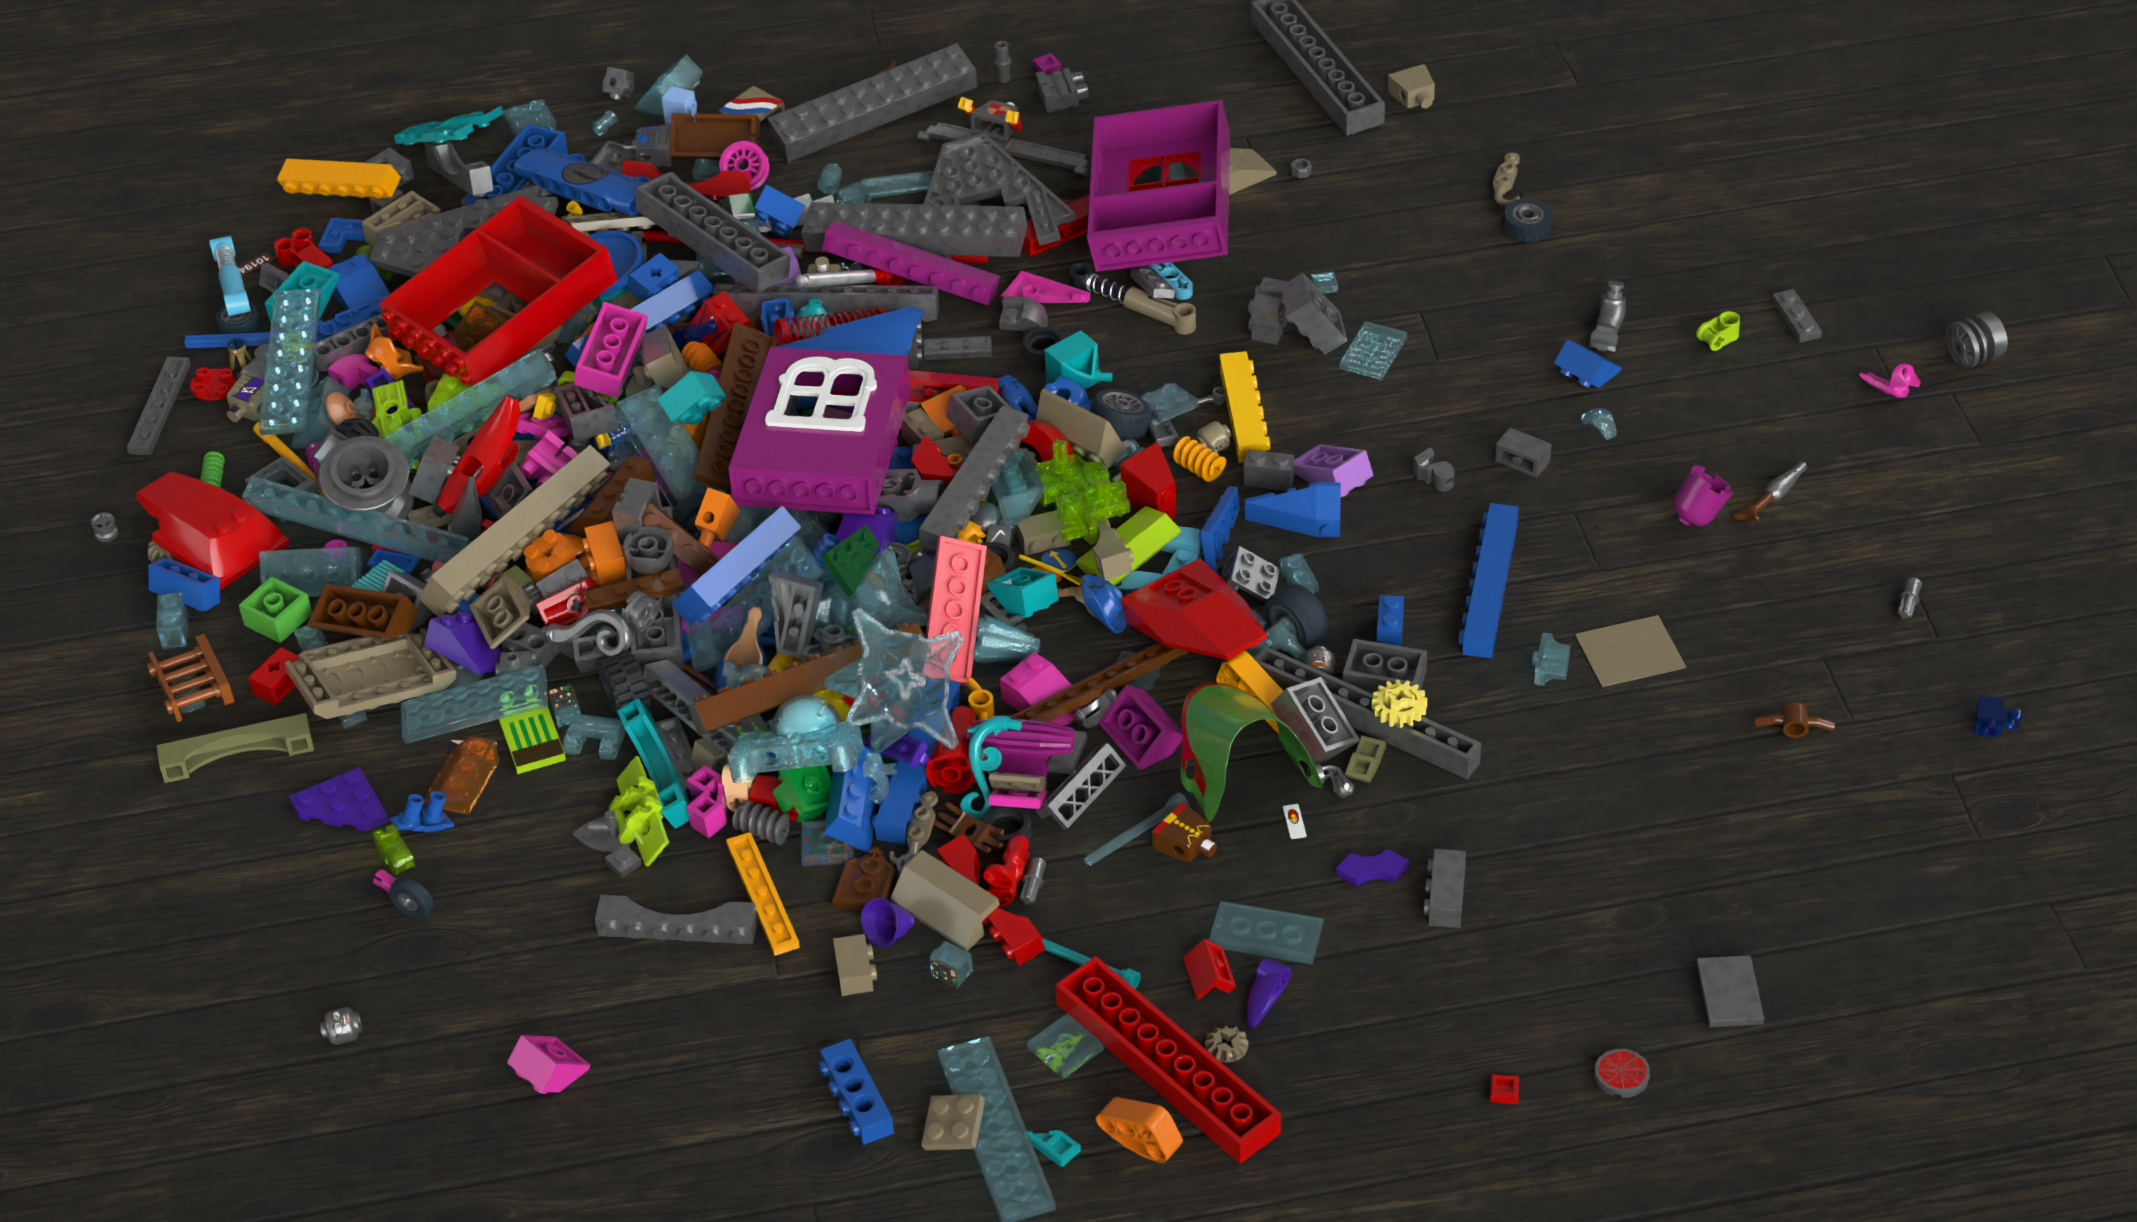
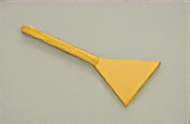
(1072, 578)

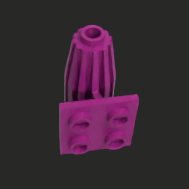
(1030, 748)

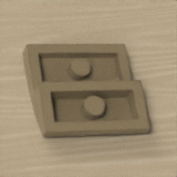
(1017, 782)

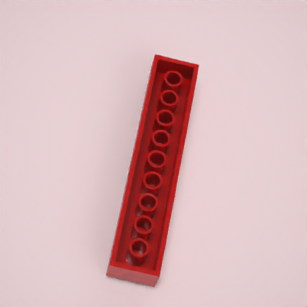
(1169, 1060)

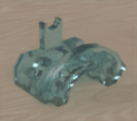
(874, 768)

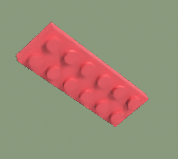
(957, 599)

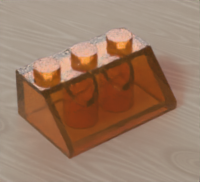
(465, 774)

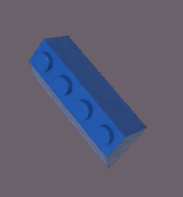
(850, 807)

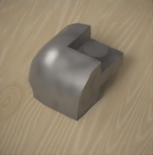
(1022, 314)

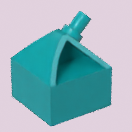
(1076, 360)

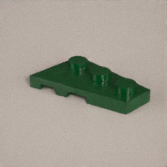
(851, 559)

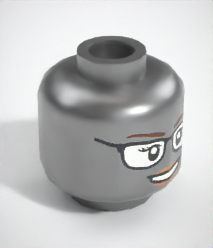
(341, 1025)

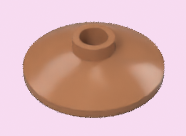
(340, 408)

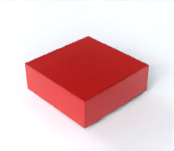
(1504, 1089)

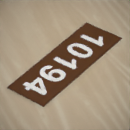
(255, 263)

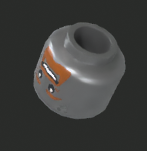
(1320, 659)

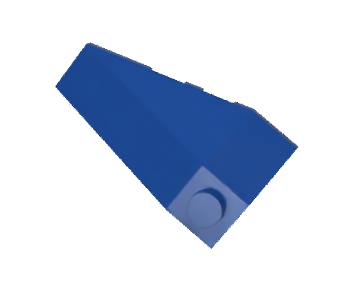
(1305, 511)

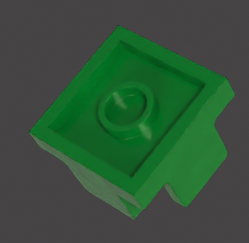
(805, 789)

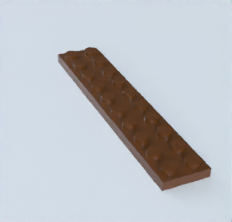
(738, 380)

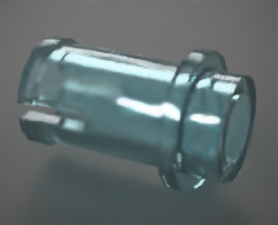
(601, 126)

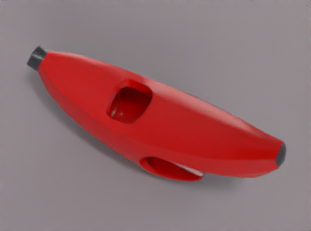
(485, 456)

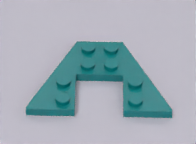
(450, 129)

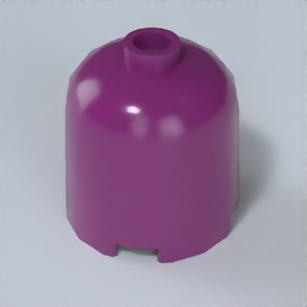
(1700, 497)

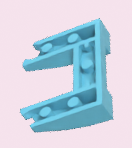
(1185, 550)

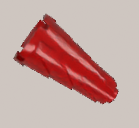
(952, 767)

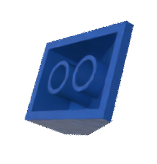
(357, 282)

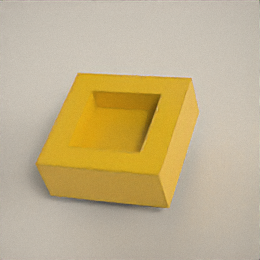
(545, 406)

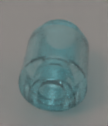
(829, 179)

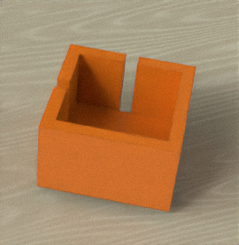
(604, 554)

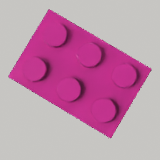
(539, 427)

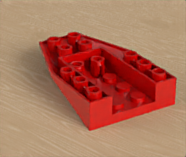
(1194, 613)

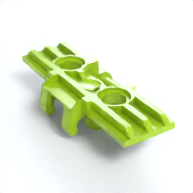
(386, 397)
(641, 798)

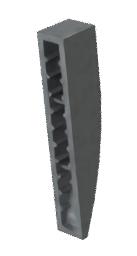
(678, 693)

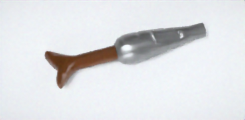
(1773, 492)

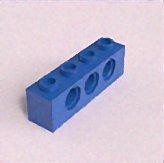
(856, 1092)

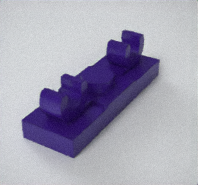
(905, 750)

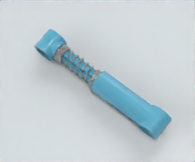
(230, 276)

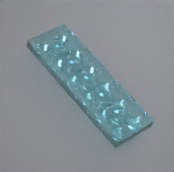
(731, 619)
(474, 703)

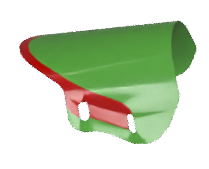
(1209, 724)

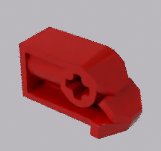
(556, 606)

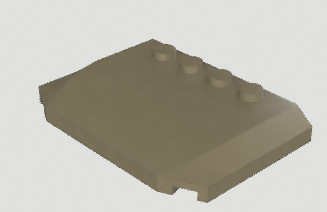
(369, 673)

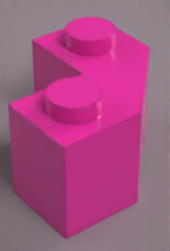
(708, 804)

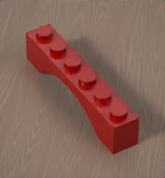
(721, 185)
(1016, 933)

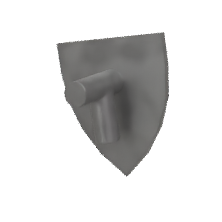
(601, 833)

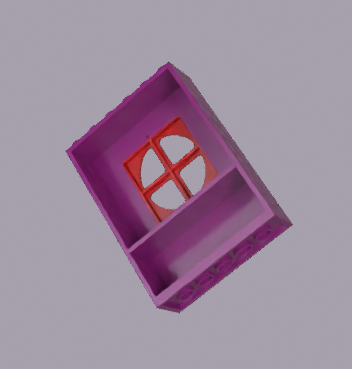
(1162, 218)

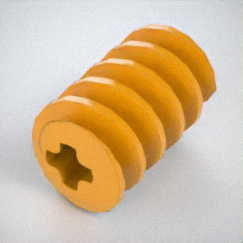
(1198, 459)

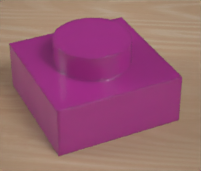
(1047, 63)

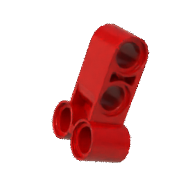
(300, 249)

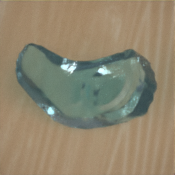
(1602, 420)

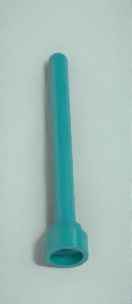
(1130, 976)

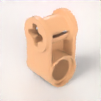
(735, 794)

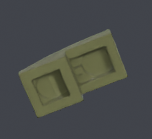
(1366, 759)

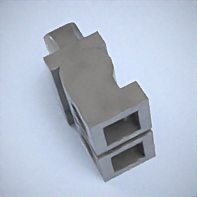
(1061, 89)

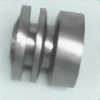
(1976, 339)

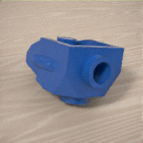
(775, 309)

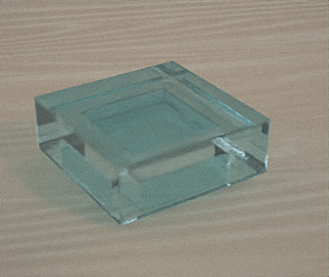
(1325, 282)

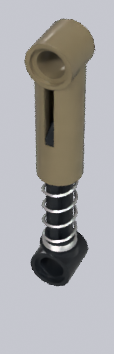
(1180, 315)

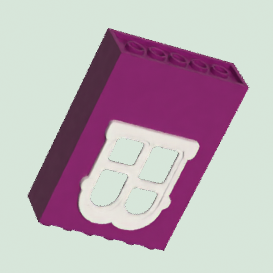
(818, 459)

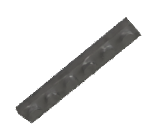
(158, 406)

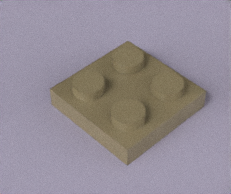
(953, 1122)

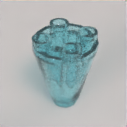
(1002, 642)

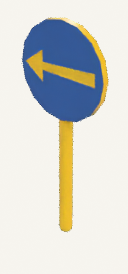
(1060, 559)

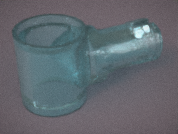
(1283, 636)

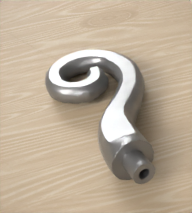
(566, 633)

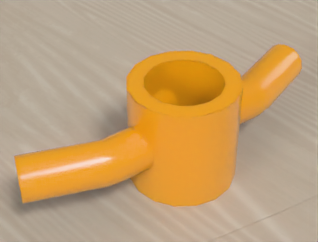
(980, 701)

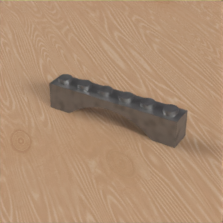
(473, 177)
(728, 923)

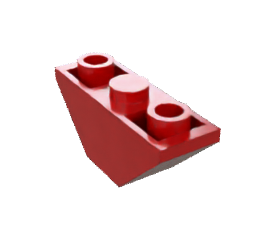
(931, 463)

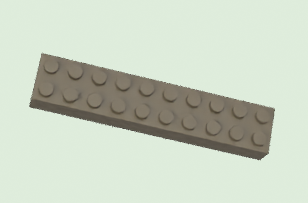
(514, 532)

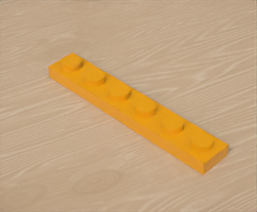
(762, 893)

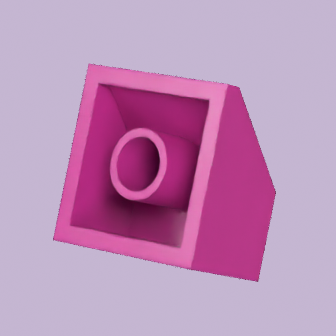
(546, 1063)

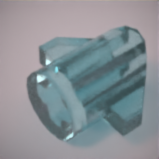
(364, 404)

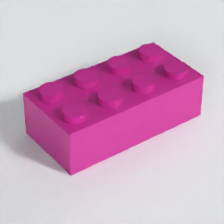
(610, 350)

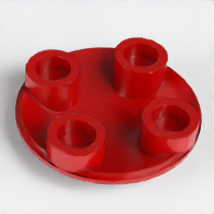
(212, 383)

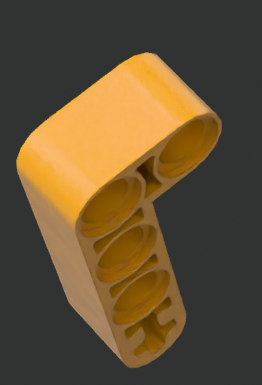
(1250, 677)

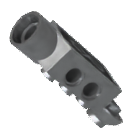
(904, 494)

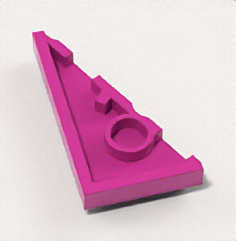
(1044, 290)

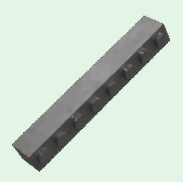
(975, 477)

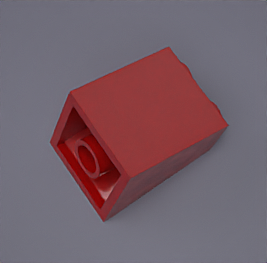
(1150, 481)

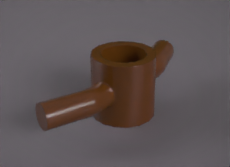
(1795, 721)

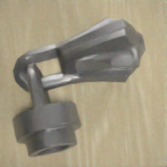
(1341, 784)

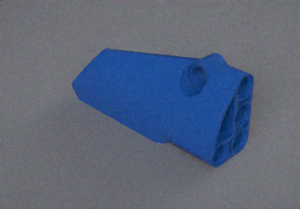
(877, 334)

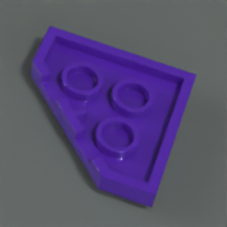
(341, 801)

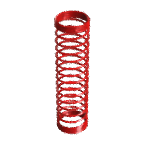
(787, 334)

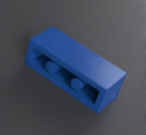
(198, 587)

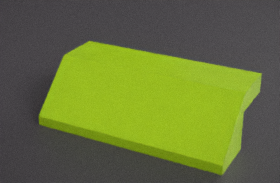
(1145, 536)

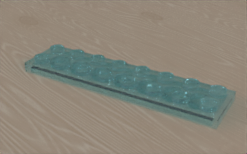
(290, 362)
(1002, 1142)

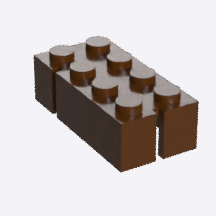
(710, 134)

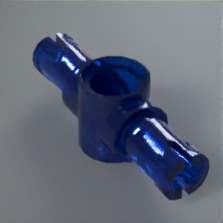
(694, 333)

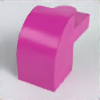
(352, 370)

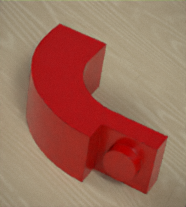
(1042, 437)

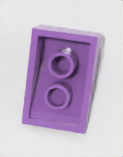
(1334, 465)

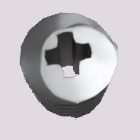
(761, 822)

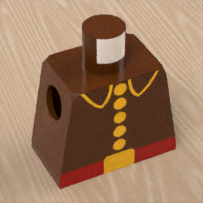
(1184, 835)

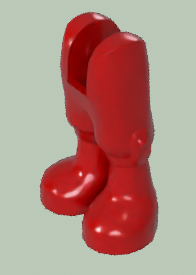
(1006, 876)

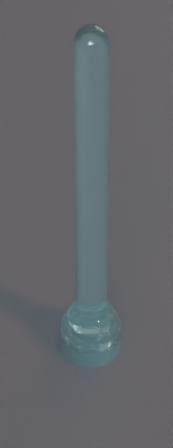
(1136, 830)

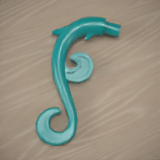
(980, 732)

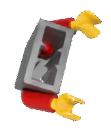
(993, 118)

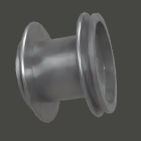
(362, 460)

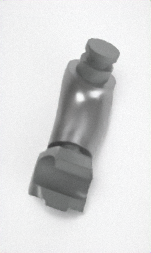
(1610, 318)

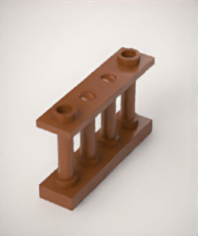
(208, 664)

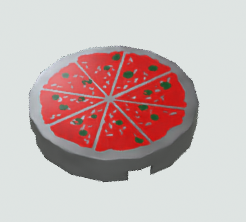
(1622, 1073)

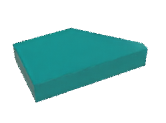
(1055, 1146)

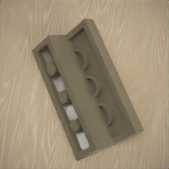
(944, 900)

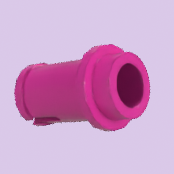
(386, 880)

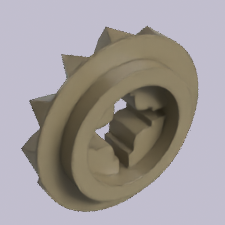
(1222, 1051)

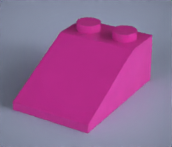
(1033, 682)

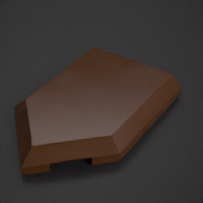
(864, 880)

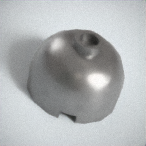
(648, 550)

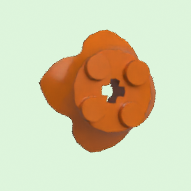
(393, 359)
(551, 553)

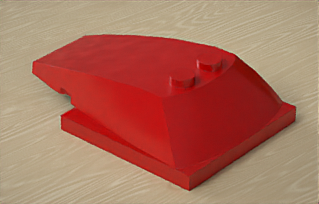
(209, 526)

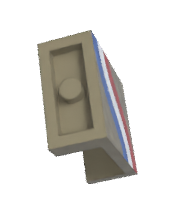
(754, 102)

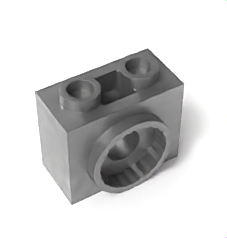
(398, 162)

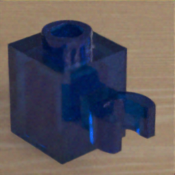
(1991, 717)

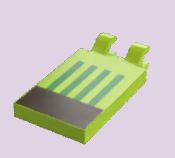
(532, 739)

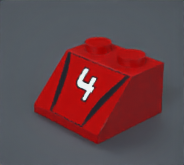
(725, 314)

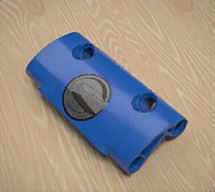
(580, 180)

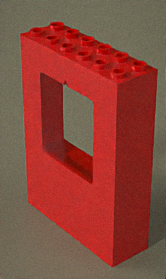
(525, 254)

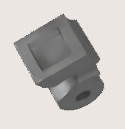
(1438, 473)

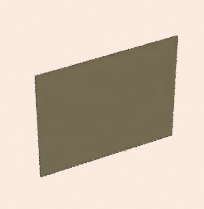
(1630, 651)

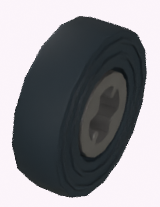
(411, 898)

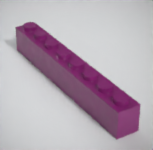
(911, 262)

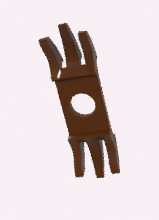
(964, 821)

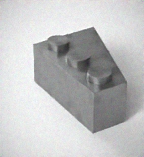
(585, 413)
(795, 611)

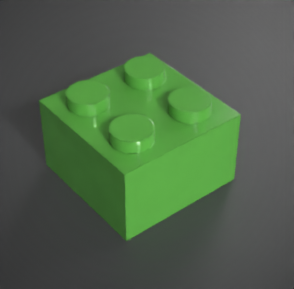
(275, 609)

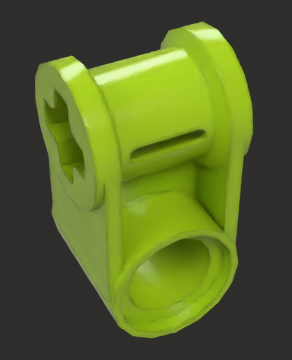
(1720, 330)

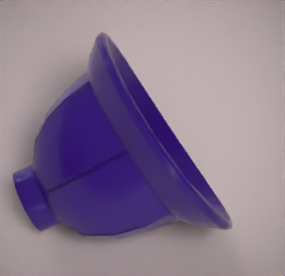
(885, 921)

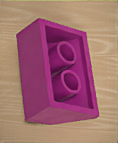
(1140, 727)

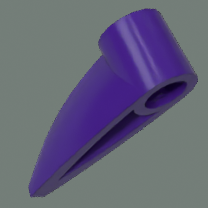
(1267, 987)

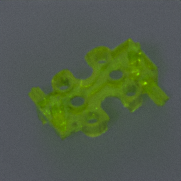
(1090, 492)

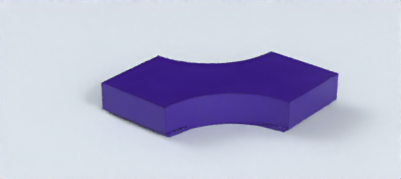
(1384, 866)

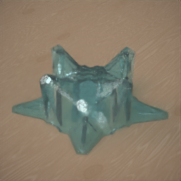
(877, 594)
(898, 683)

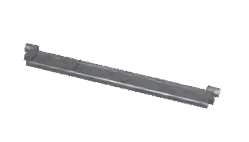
(1013, 147)

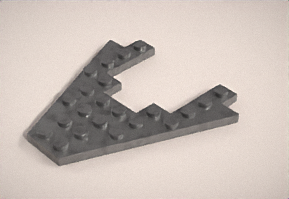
(980, 170)
(420, 242)

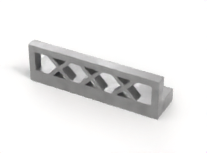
(1074, 781)

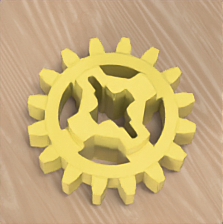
(1399, 703)

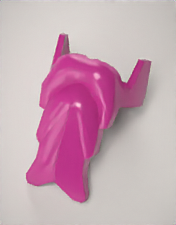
(1898, 383)

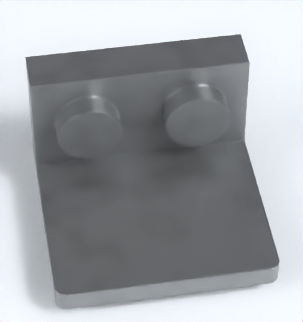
(1250, 574)

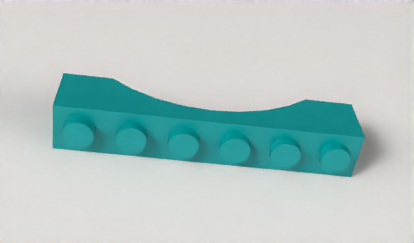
(657, 760)

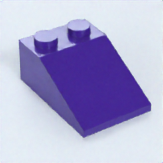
(881, 524)
(462, 641)

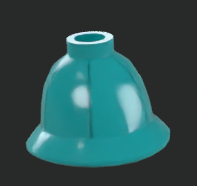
(813, 307)

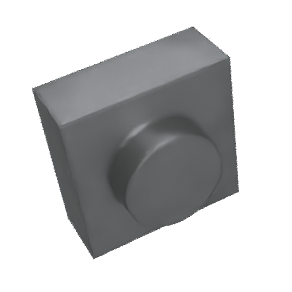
(623, 861)

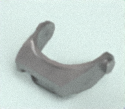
(1100, 704)

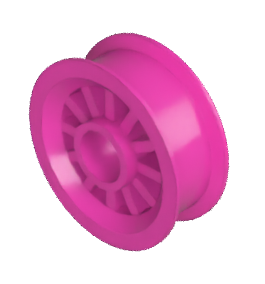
(753, 149)

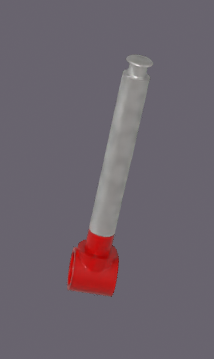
(849, 277)

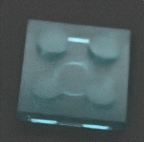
(531, 113)
(1169, 402)

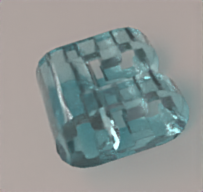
(587, 726)

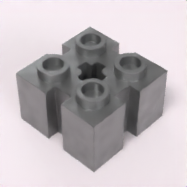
(1267, 312)

